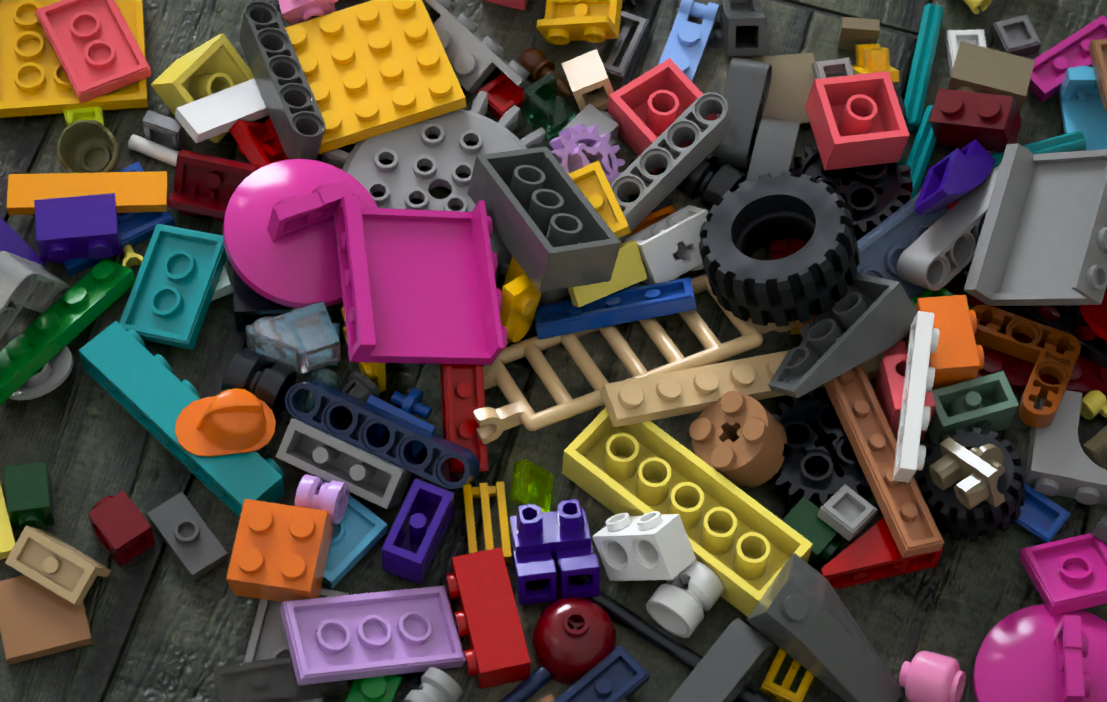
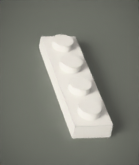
(913, 413)

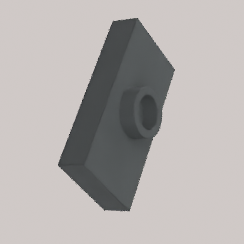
(187, 536)

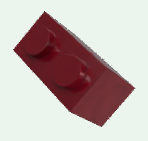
(968, 116)

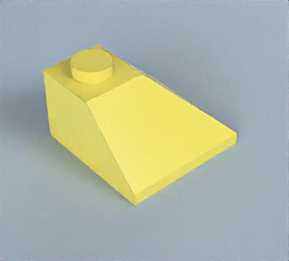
(202, 73)

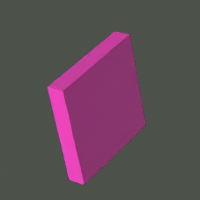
(1068, 572)

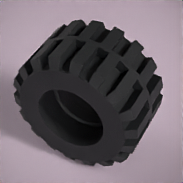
(983, 518)

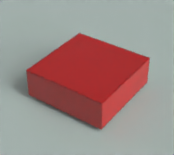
(502, 95)

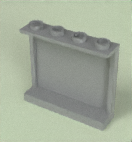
(1044, 231)

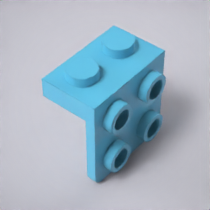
(1083, 106)

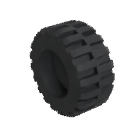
(787, 286)

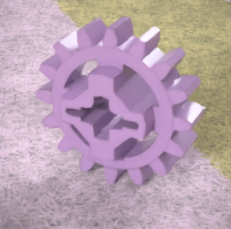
(577, 156)

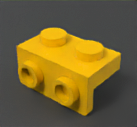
(580, 21)
(518, 302)

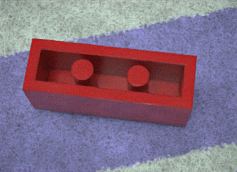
(488, 618)

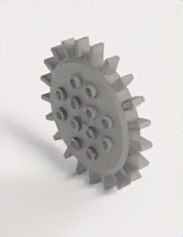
(445, 156)

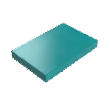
(175, 286)

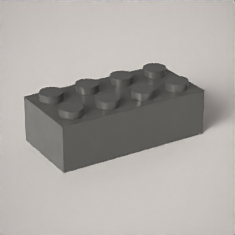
(544, 219)

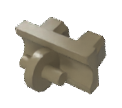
(973, 469)

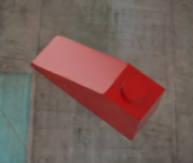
(874, 558)

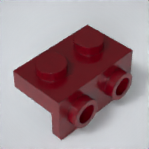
(206, 183)

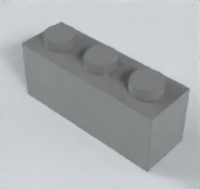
(343, 462)

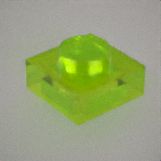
(531, 485)

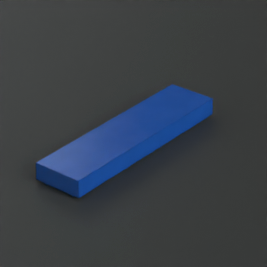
(616, 308)

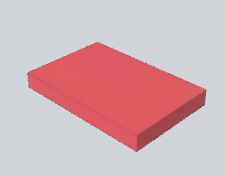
(93, 46)

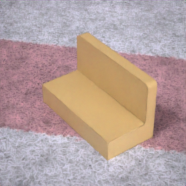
(55, 564)

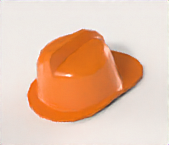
(225, 424)

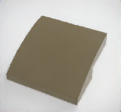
(789, 86)

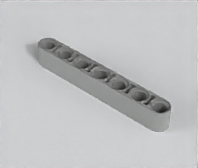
(665, 153)

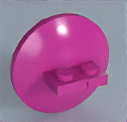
(284, 230)
(1043, 658)

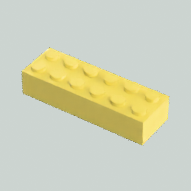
(647, 471)

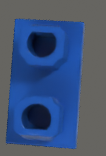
(410, 406)

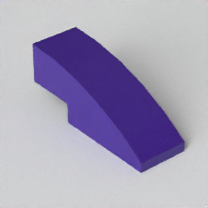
(954, 177)

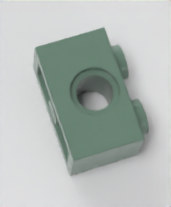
(975, 403)

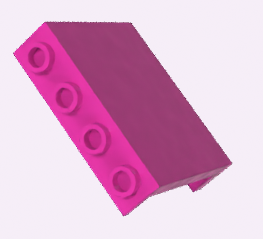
(418, 285)

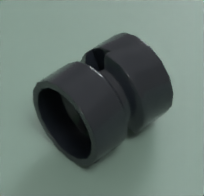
(711, 181)
(267, 382)

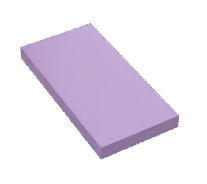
(371, 634)

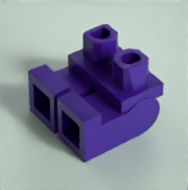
(552, 545)

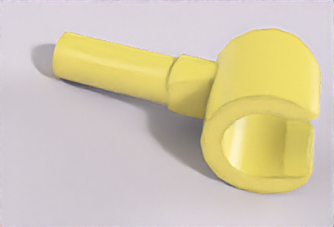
(131, 257)
(1092, 404)

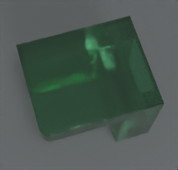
(545, 107)

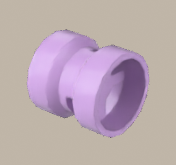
(323, 496)

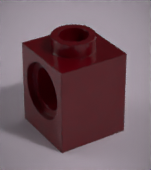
(121, 528)

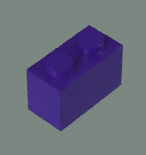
(77, 227)
(417, 531)

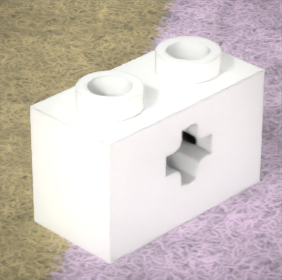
(671, 245)

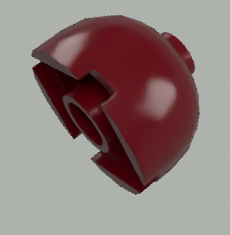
(572, 638)

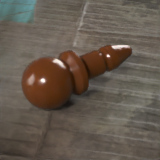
(538, 66)

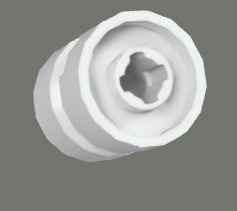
(683, 599)

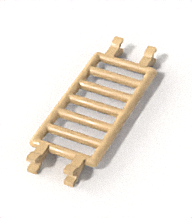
(520, 411)

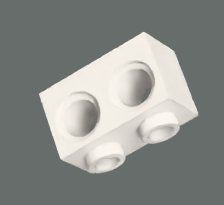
(644, 547)

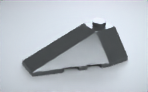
(855, 329)
(819, 632)

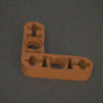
(1046, 359)

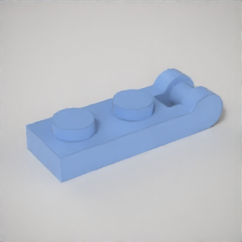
(689, 40)

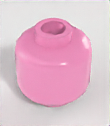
(932, 678)

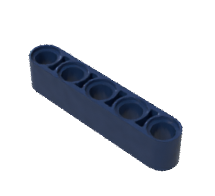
(362, 434)

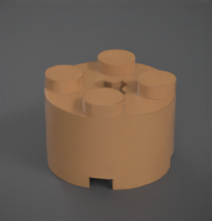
(739, 439)

